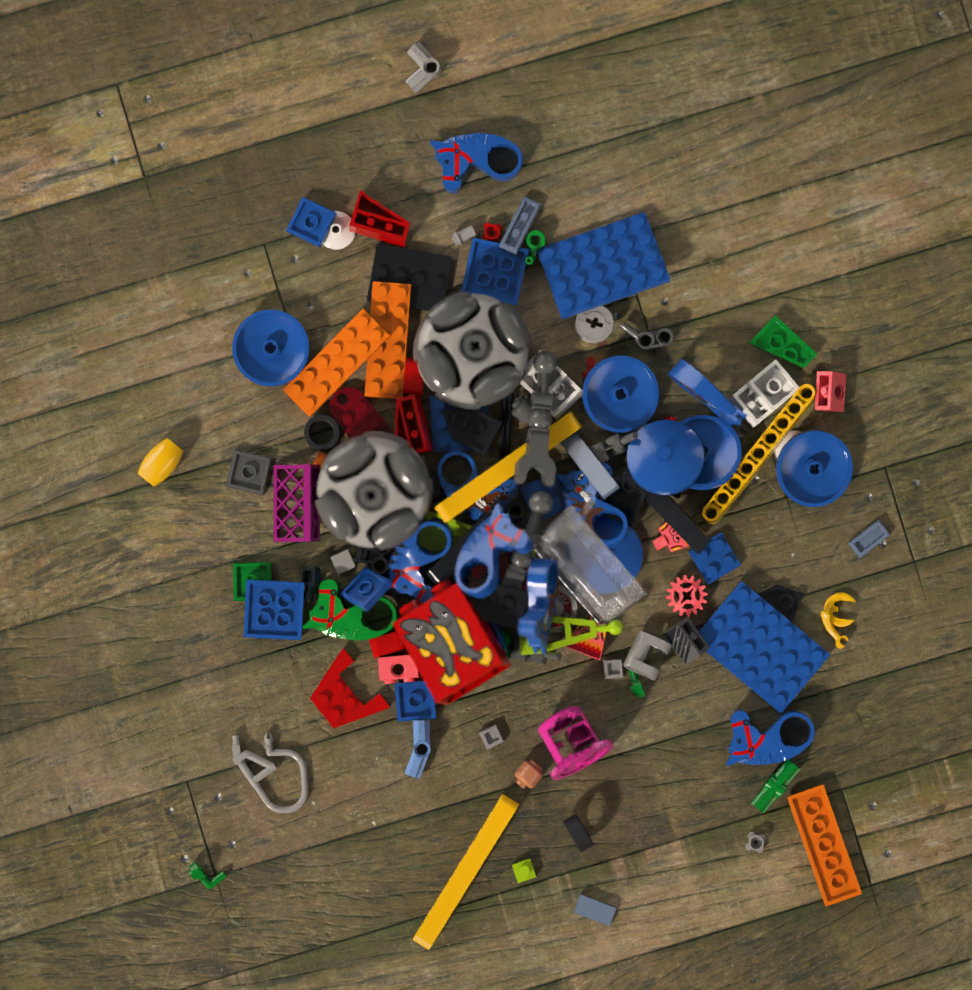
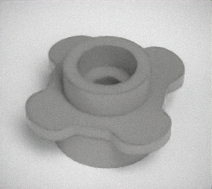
(754, 837)

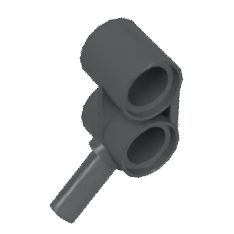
(653, 335)
(612, 446)
(540, 658)

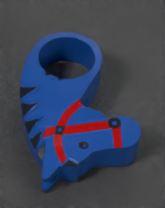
(406, 563)

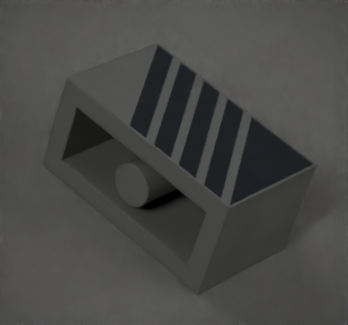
(686, 640)

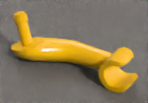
(826, 618)

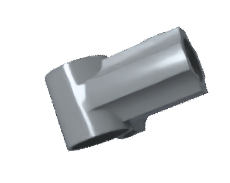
(423, 60)

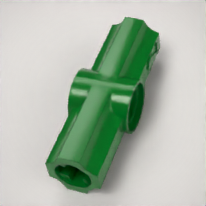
(775, 786)

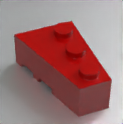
(378, 222)
(412, 423)

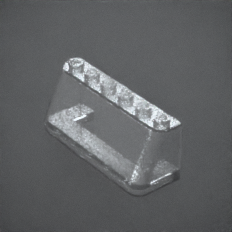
(588, 567)

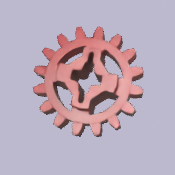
(693, 601)

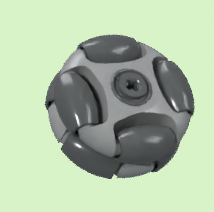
(471, 350)
(374, 490)

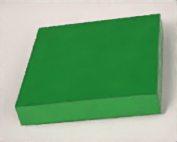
(249, 570)

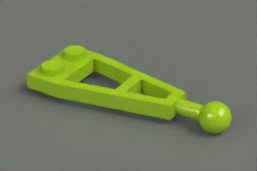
(614, 627)

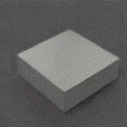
(343, 561)
(613, 668)
(491, 736)

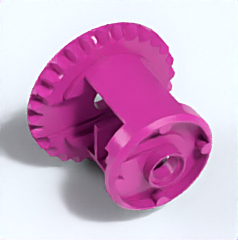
(577, 736)

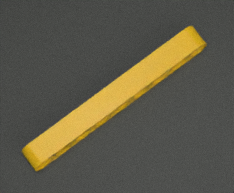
(761, 444)
(501, 471)
(465, 871)

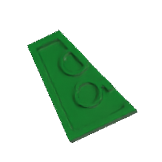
(784, 343)

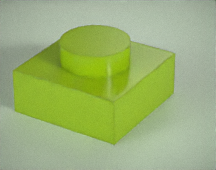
(523, 870)

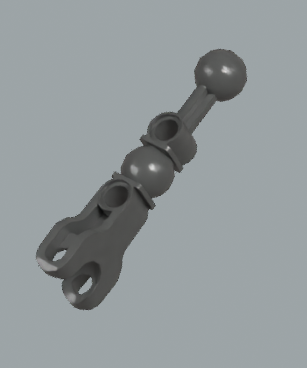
(539, 420)
(540, 504)

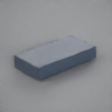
(868, 539)
(595, 910)

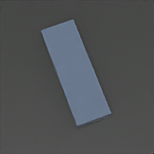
(520, 225)

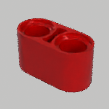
(412, 379)
(386, 644)

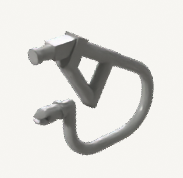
(238, 758)

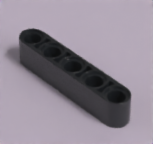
(447, 564)

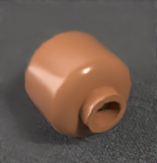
(528, 774)

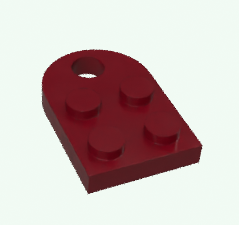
(356, 415)

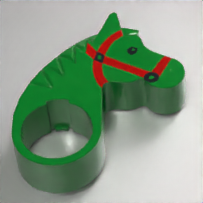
(337, 620)

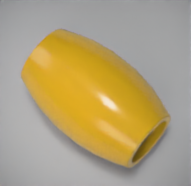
(160, 462)

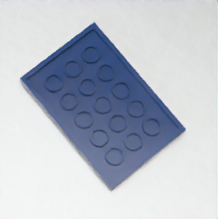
(603, 265)
(762, 647)

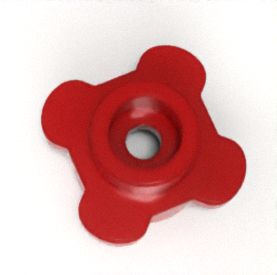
(492, 227)

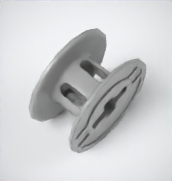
(596, 334)

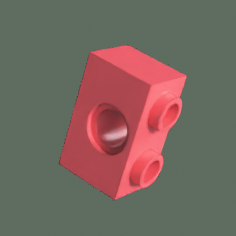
(830, 391)
(386, 669)

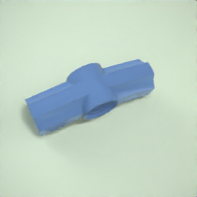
(417, 761)

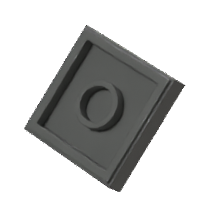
(248, 472)

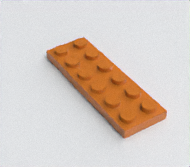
(336, 362)
(387, 364)
(824, 845)

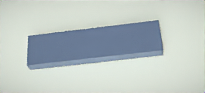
(589, 465)

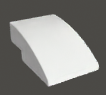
(564, 390)
(764, 393)

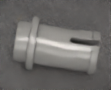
(463, 235)

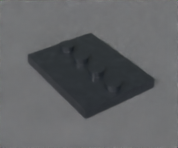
(424, 271)

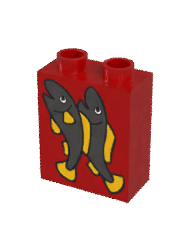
(450, 643)

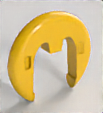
(831, 600)

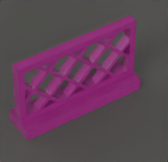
(311, 516)

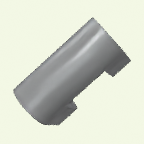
(639, 650)

